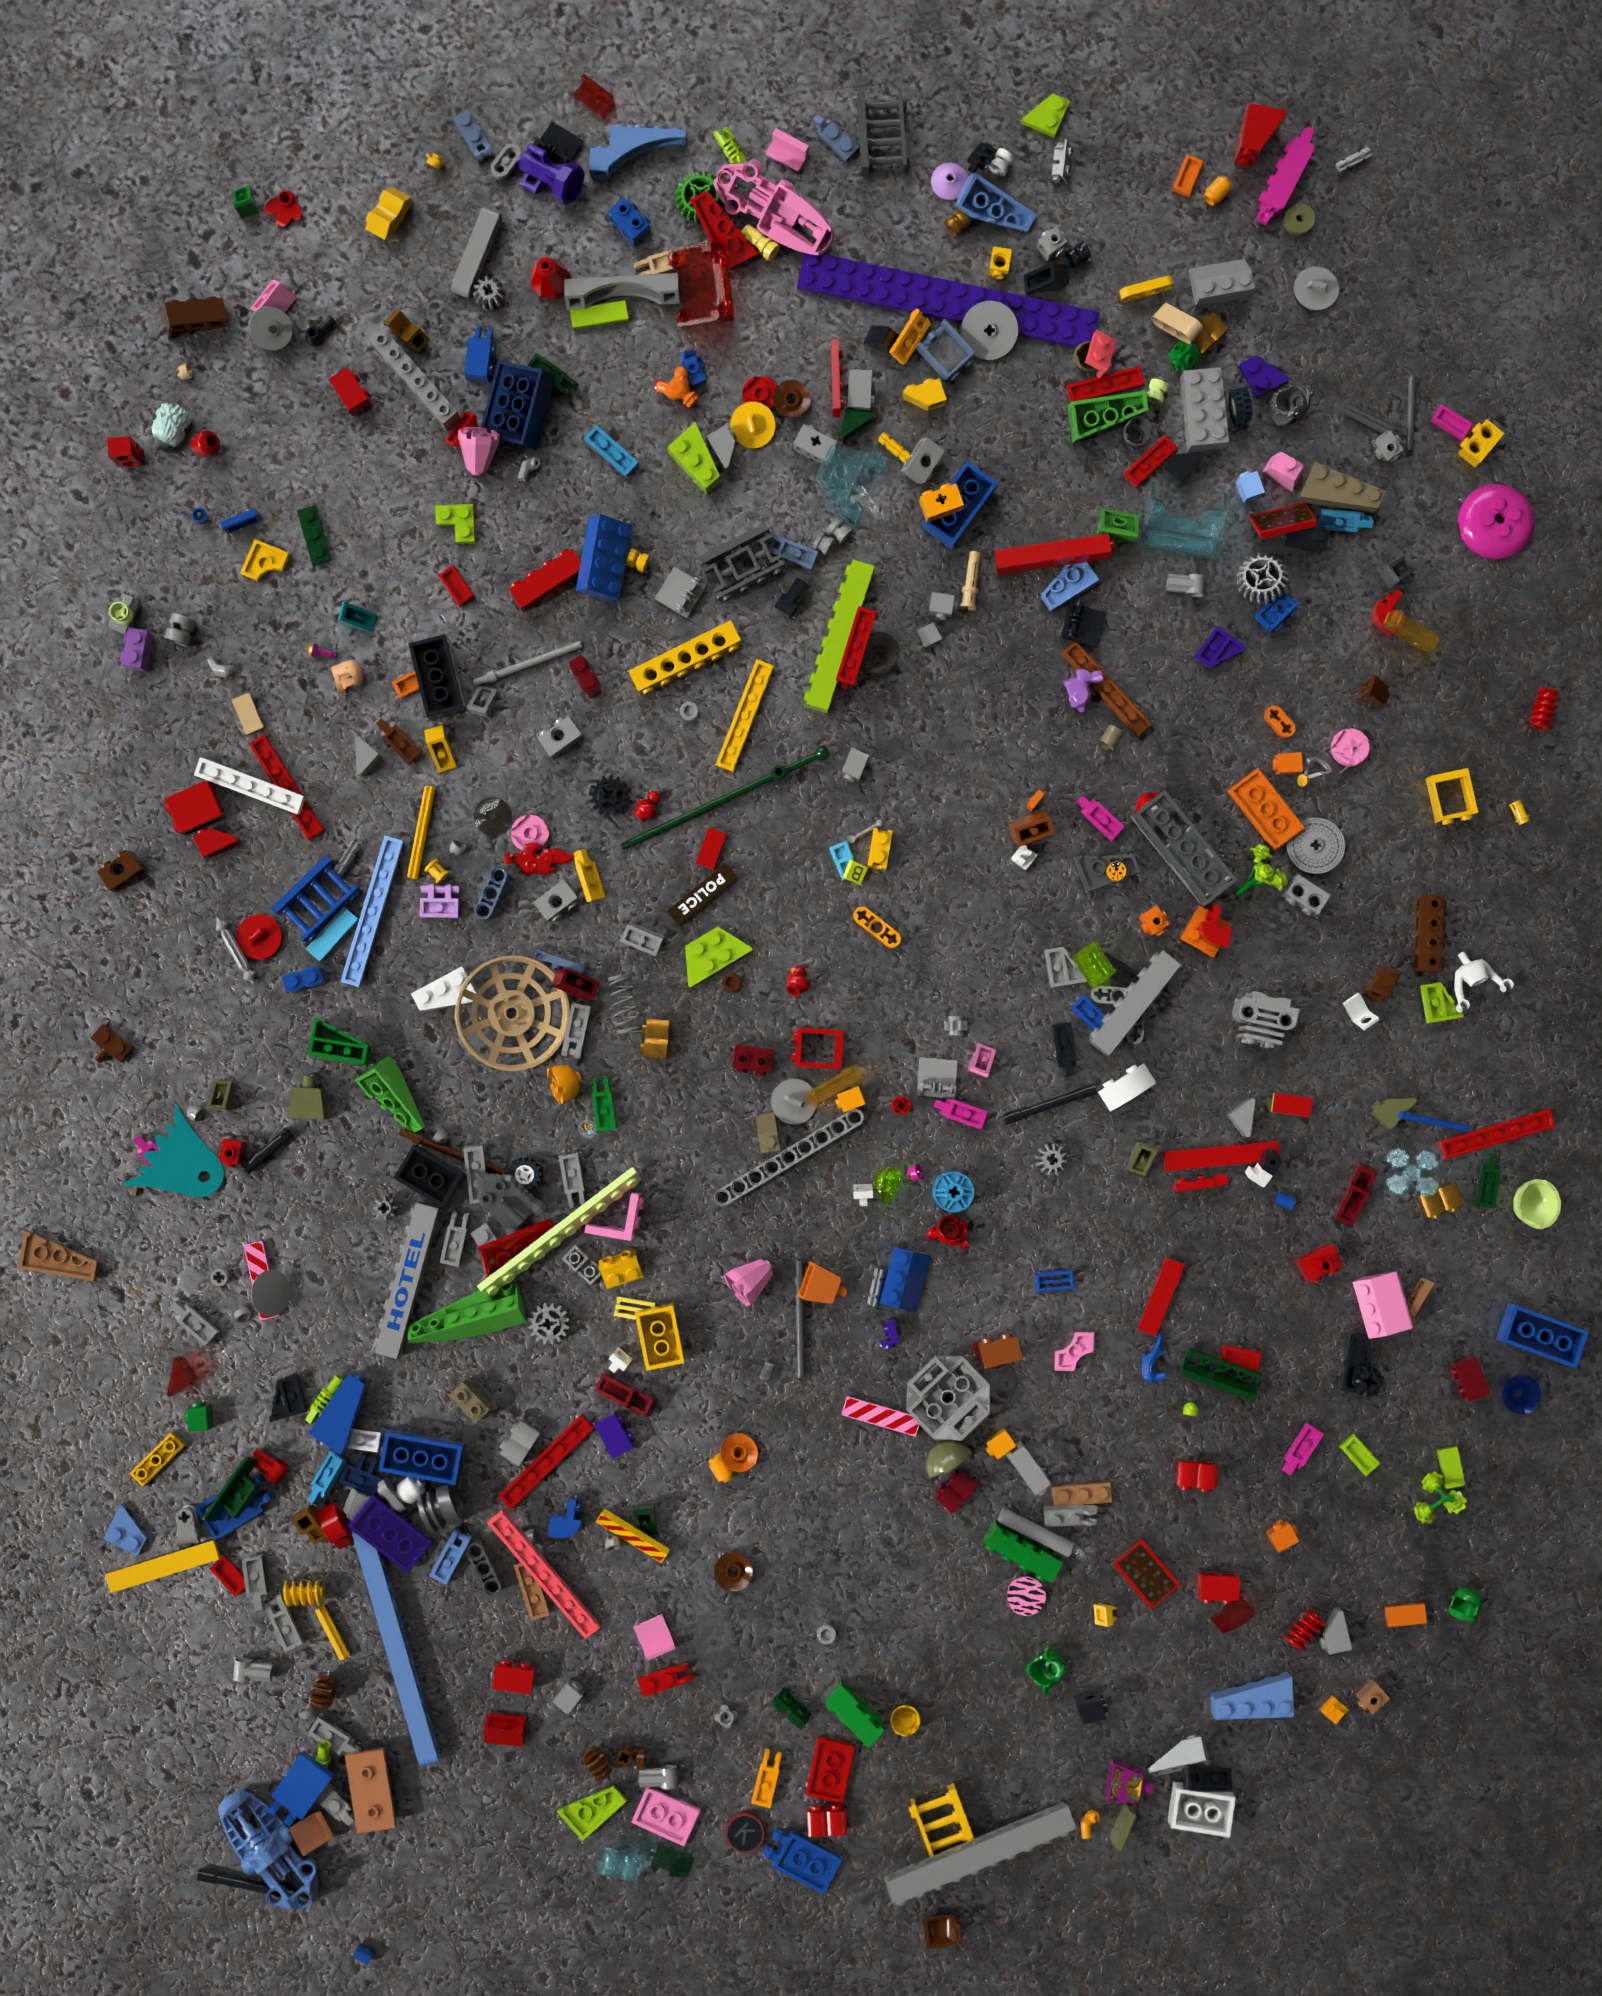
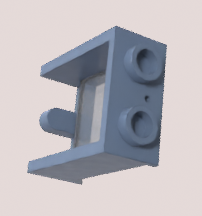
(946, 351)

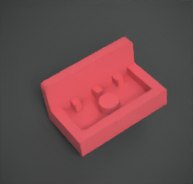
(1101, 352)

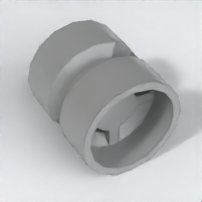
(179, 636)

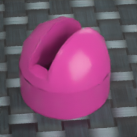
(915, 1172)

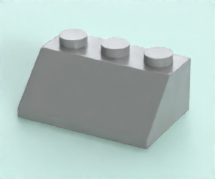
(1221, 282)

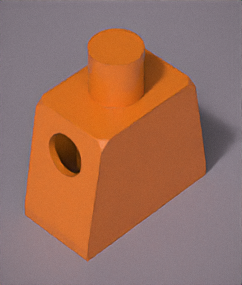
(821, 1285)

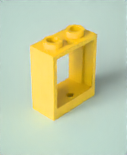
(1468, 794)

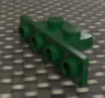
(235, 1493)

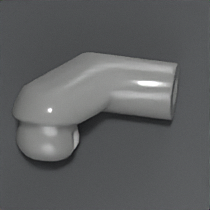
(528, 466)
(219, 670)

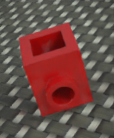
(232, 1152)

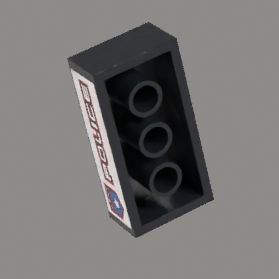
(437, 677)

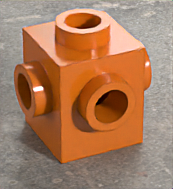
(1147, 921)

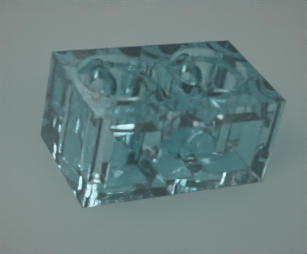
(620, 1864)

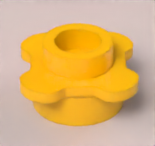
(435, 161)

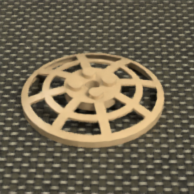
(524, 1013)

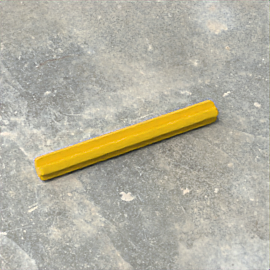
(421, 832)

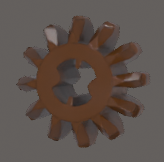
(323, 1691)
(596, 1763)

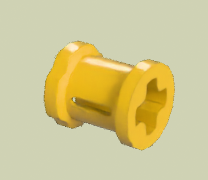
(437, 871)

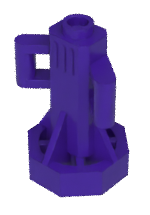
(564, 178)

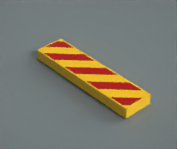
(632, 1535)

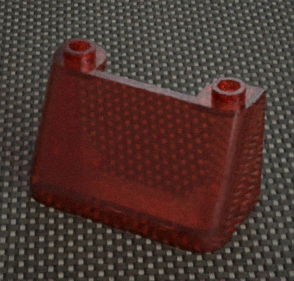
(703, 284)

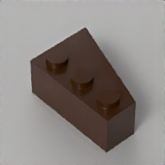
(194, 315)

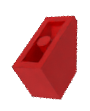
(212, 842)

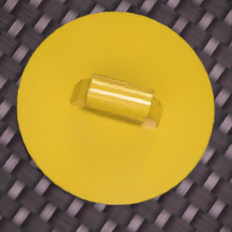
(753, 424)

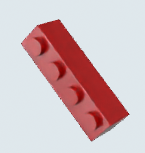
(546, 580)

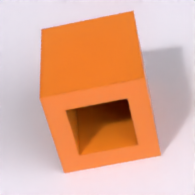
(1288, 763)

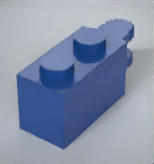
(479, 356)

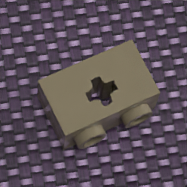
(470, 1401)

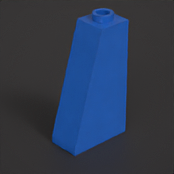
(339, 1417)

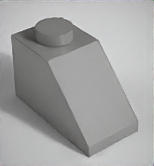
(723, 446)
(855, 765)
(1335, 1634)

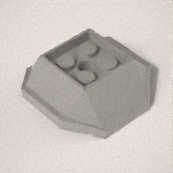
(948, 1418)

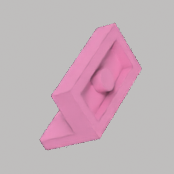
(787, 150)
(276, 296)

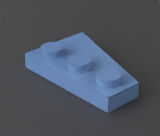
(1069, 584)

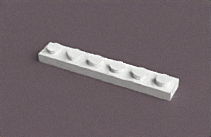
(250, 785)

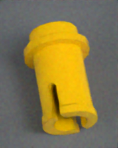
(1519, 812)

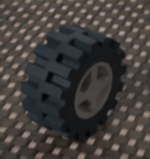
(1240, 405)

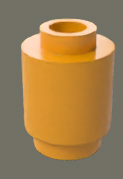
(1217, 190)
(720, 1471)

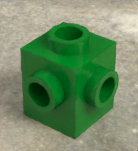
(1184, 356)

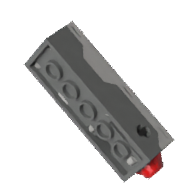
(1182, 846)

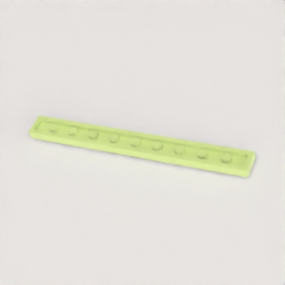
(558, 1233)

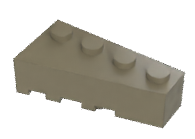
(1338, 490)

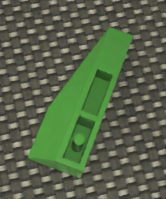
(472, 1316)

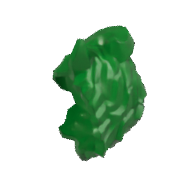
(1047, 1669)

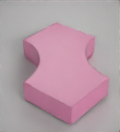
(1080, 1345)

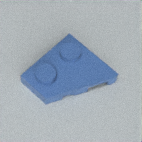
(125, 1532)

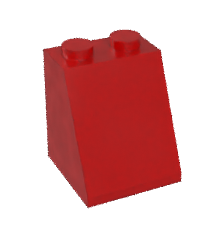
(1256, 132)

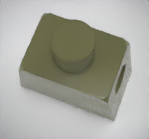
(308, 1101)

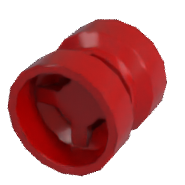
(899, 1103)

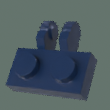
(361, 1479)

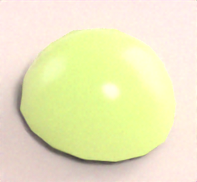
(1537, 1203)

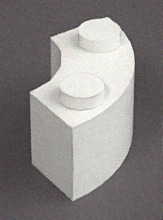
(1126, 1087)

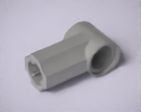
(1191, 584)
(133, 604)
(247, 1670)
(663, 1777)

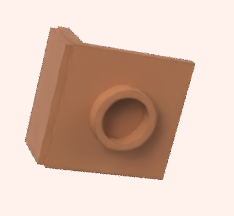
(311, 1832)

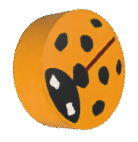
(1116, 871)

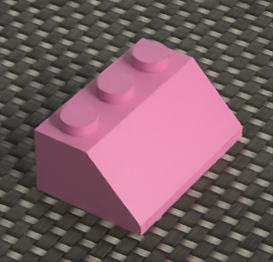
(1383, 1304)

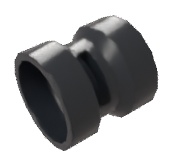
(1078, 254)

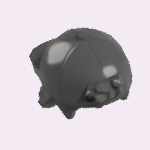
(1290, 403)

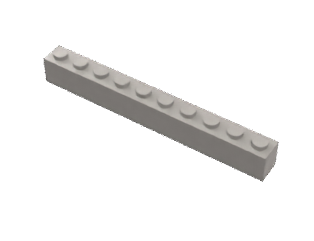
(979, 1853)

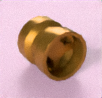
(957, 222)

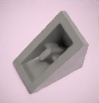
(482, 701)
(365, 757)
(1243, 1117)

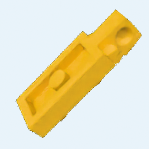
(588, 876)

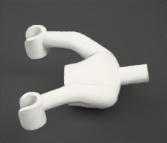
(1475, 973)

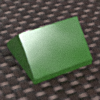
(1119, 525)

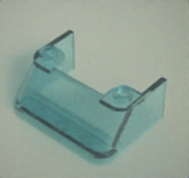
(1182, 533)

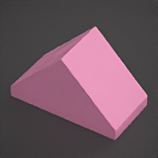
(982, 1060)

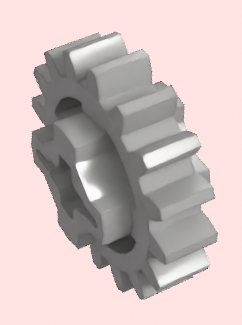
(550, 1332)

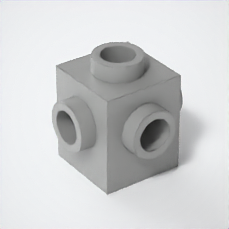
(1052, 243)
(1383, 441)

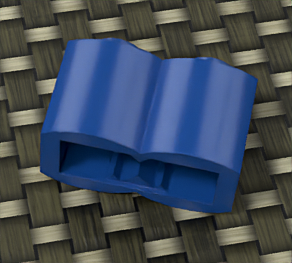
(309, 977)

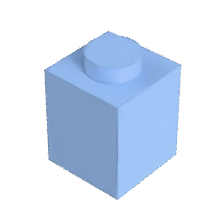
(1250, 486)

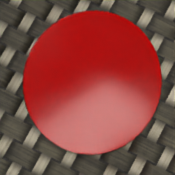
(259, 936)

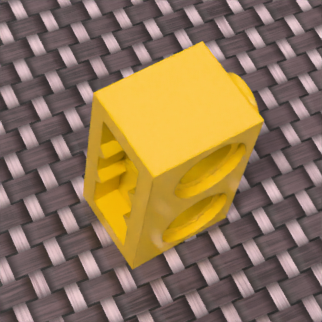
(1481, 443)

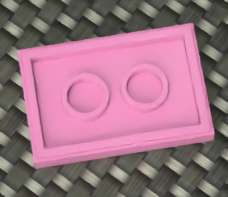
(666, 1815)

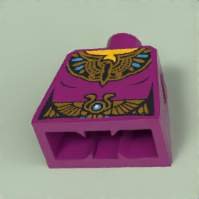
(1126, 1783)

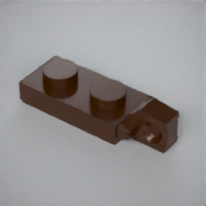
(399, 741)

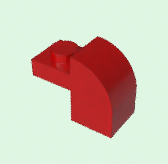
(1381, 609)
(1213, 933)
(334, 1526)

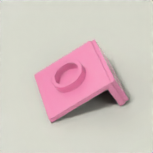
(654, 1637)

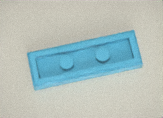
(332, 934)

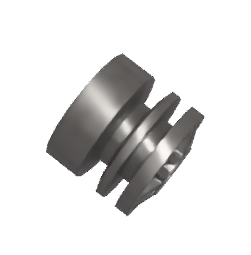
(438, 1509)

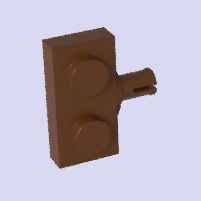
(110, 1044)

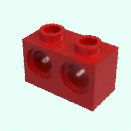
(125, 451)

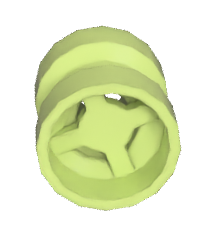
(1156, 391)
(117, 611)

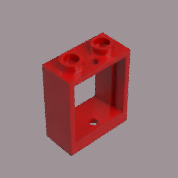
(796, 1055)

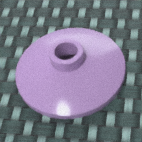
(948, 189)

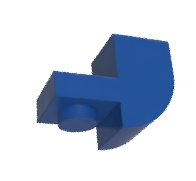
(566, 1525)

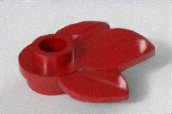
(283, 211)

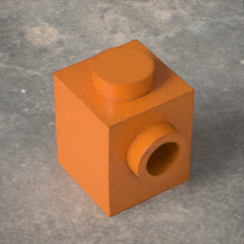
(1282, 1535)

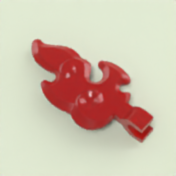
(540, 864)

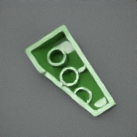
(388, 1086)

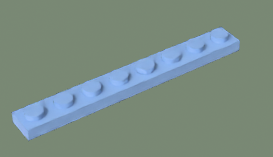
(372, 911)

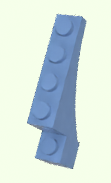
(628, 143)

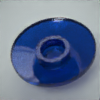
(1530, 1394)

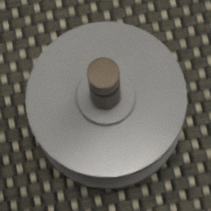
(270, 328)

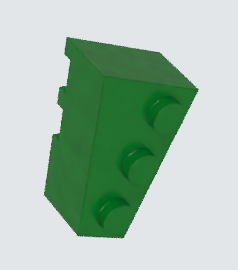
(335, 1046)
(855, 1713)

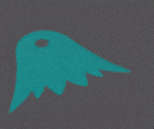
(180, 1162)

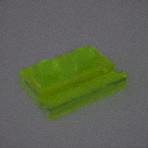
(1094, 964)

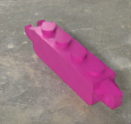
(1287, 176)

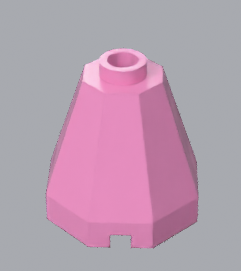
(478, 448)
(749, 1280)

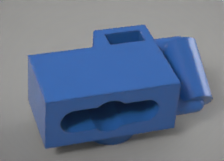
(694, 370)

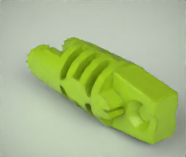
(729, 146)

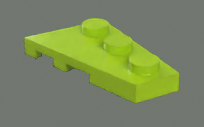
(591, 1811)

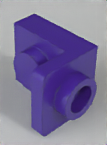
(890, 1330)

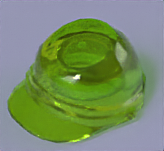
(886, 1183)

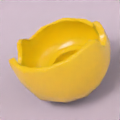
(905, 1720)

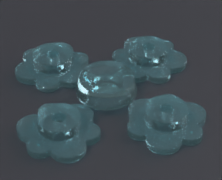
(1412, 1173)

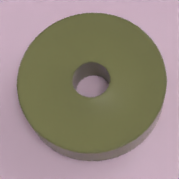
(1295, 227)

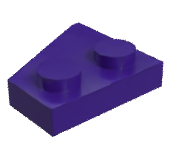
(1261, 376)
(1218, 648)

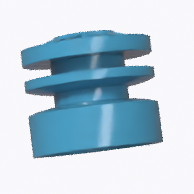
(945, 1182)

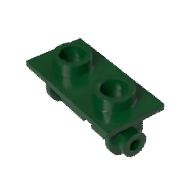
(797, 1713)

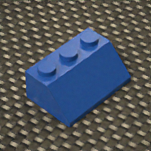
(904, 1279)

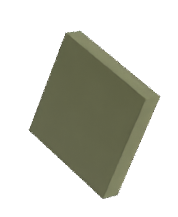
(1123, 1826)

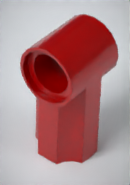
(271, 1468)

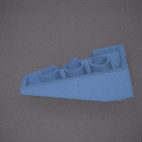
(990, 204)

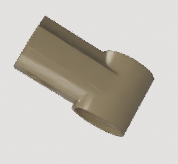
(1111, 738)

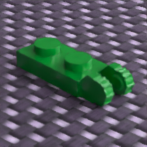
(603, 1106)

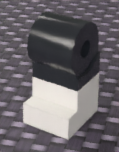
(1265, 1168)

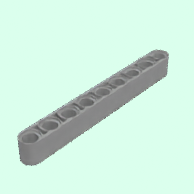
(779, 1158)

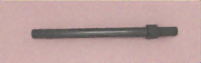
(798, 1279)

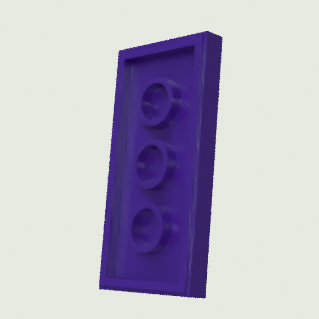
(389, 1533)

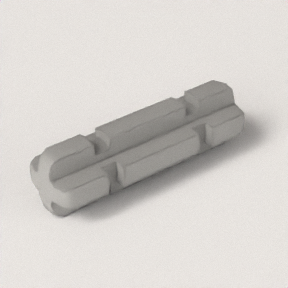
(1353, 160)
(347, 858)
(876, 1287)

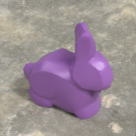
(1079, 689)

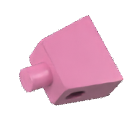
(1284, 470)

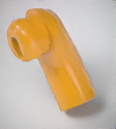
(1086, 1822)

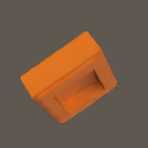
(1035, 799)

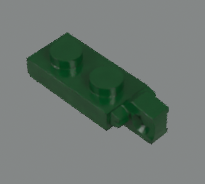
(1488, 1182)

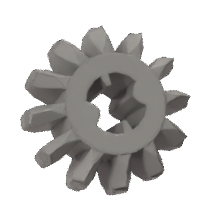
(491, 299)
(1056, 1154)

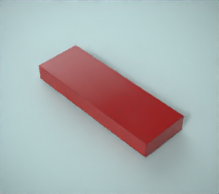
(1150, 461)

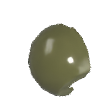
(946, 1457)

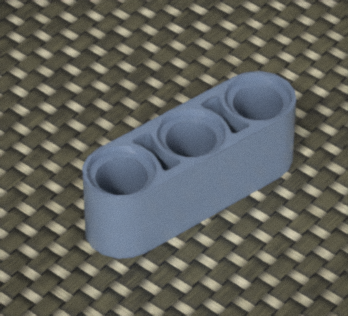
(492, 904)

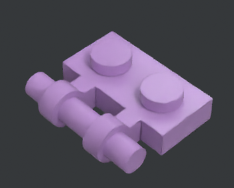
(439, 907)

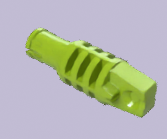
(323, 1399)

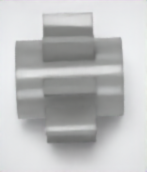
(955, 1026)
(388, 1203)

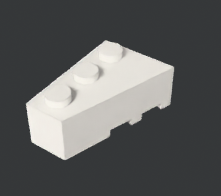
(443, 991)

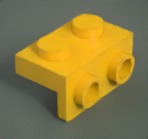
(620, 1268)

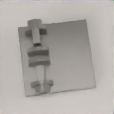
(680, 592)
(937, 1078)

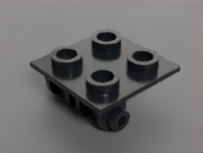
(558, 143)
(1083, 624)

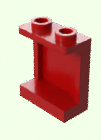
(194, 807)

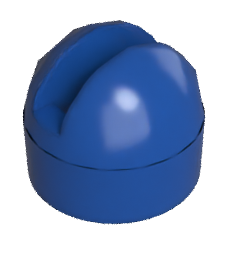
(203, 515)

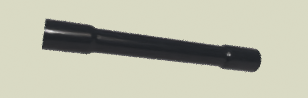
(1019, 1114)
(214, 1877)

